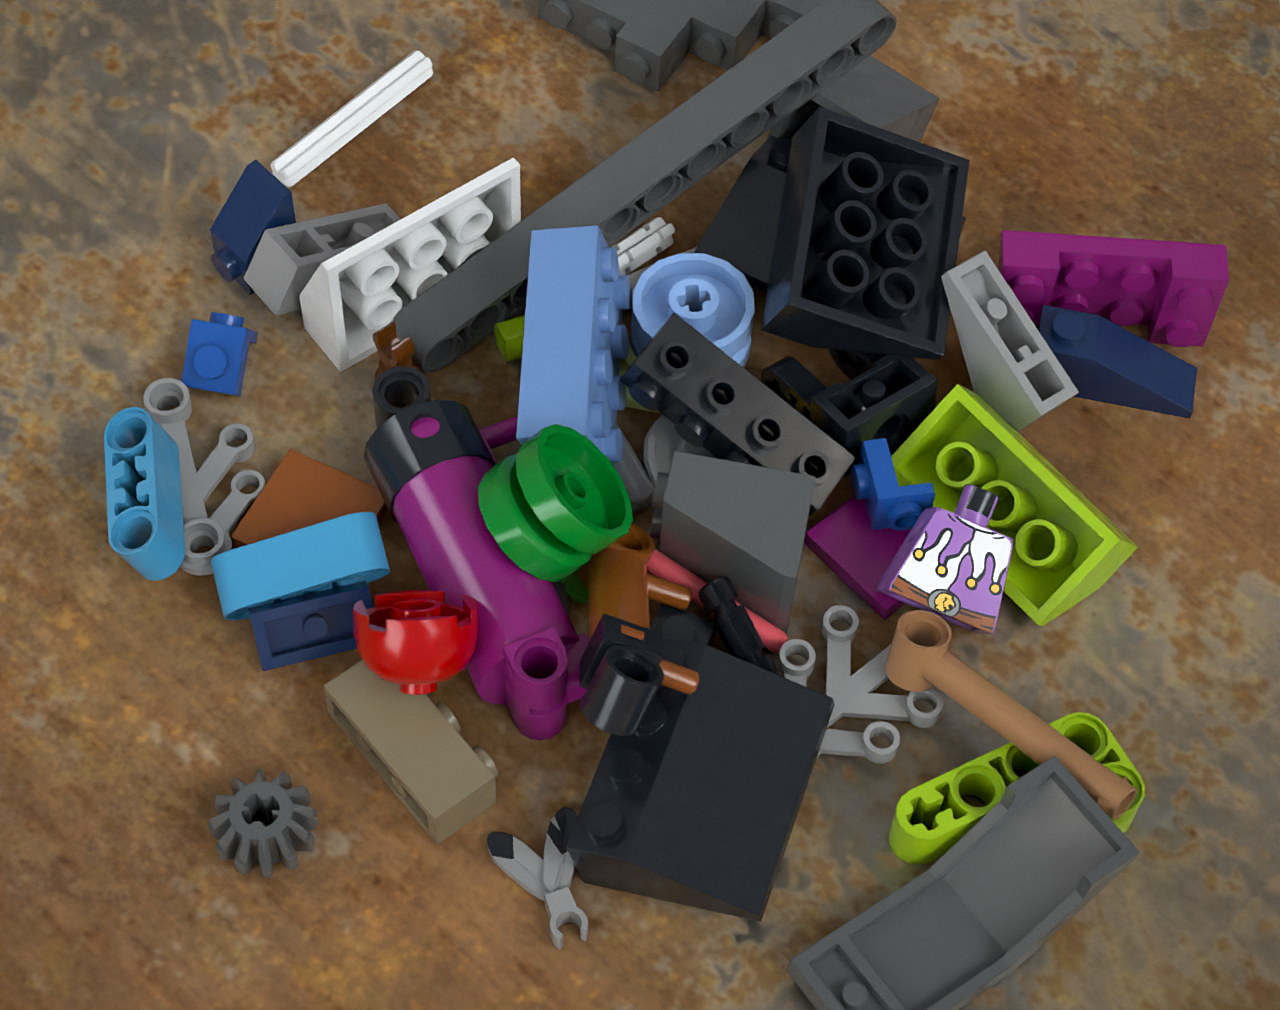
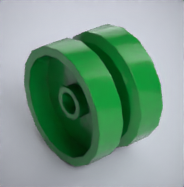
(554, 503)

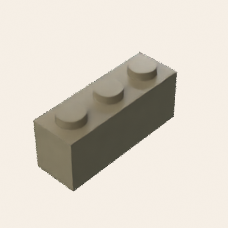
(414, 750)

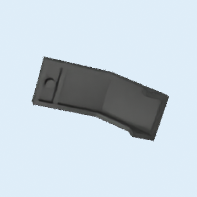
(976, 907)

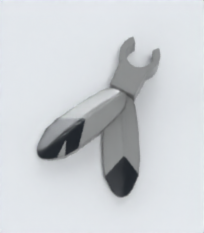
(544, 878)

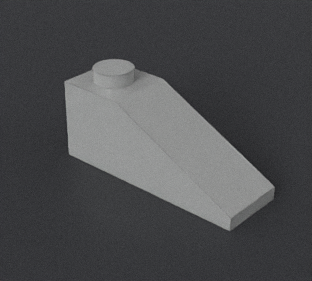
(293, 252)
(1002, 346)

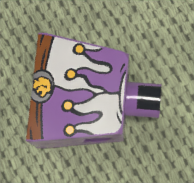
(953, 563)

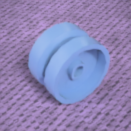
(704, 294)

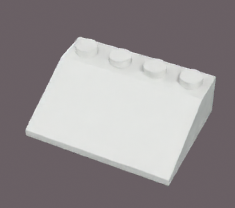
(383, 273)

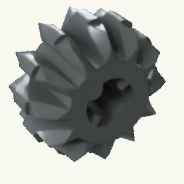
(247, 839)

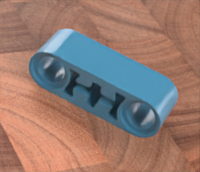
(144, 494)
(300, 563)

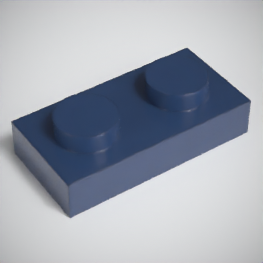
(307, 625)

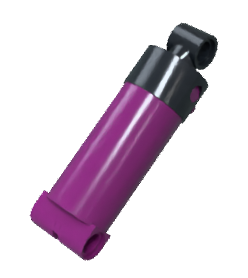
(429, 476)

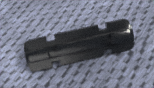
(734, 624)

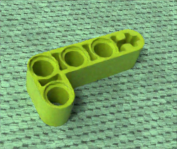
(988, 779)

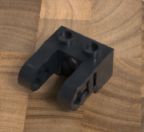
(881, 400)

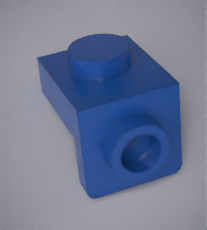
(217, 354)
(877, 484)

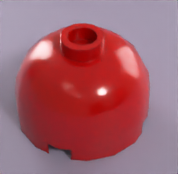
(416, 637)

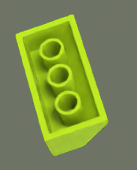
(1058, 536)

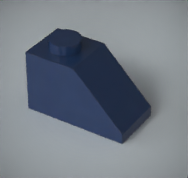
(253, 206)

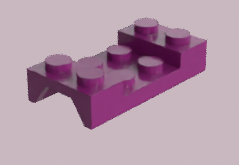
(1121, 279)

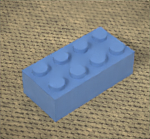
(574, 338)

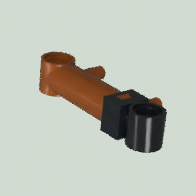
(623, 655)

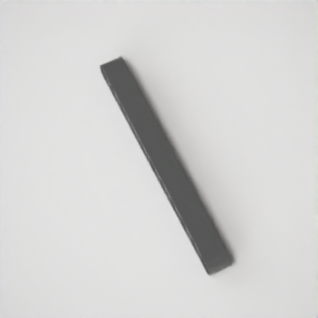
(649, 171)

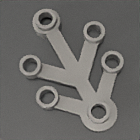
(199, 485)
(854, 693)

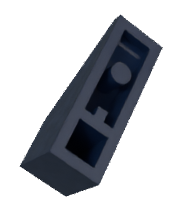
(1116, 364)

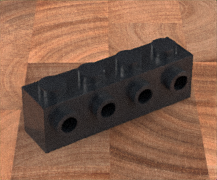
(729, 409)

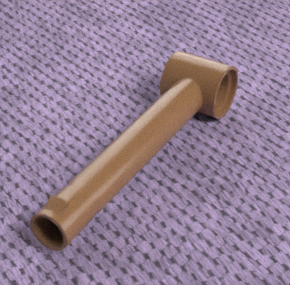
(921, 661)

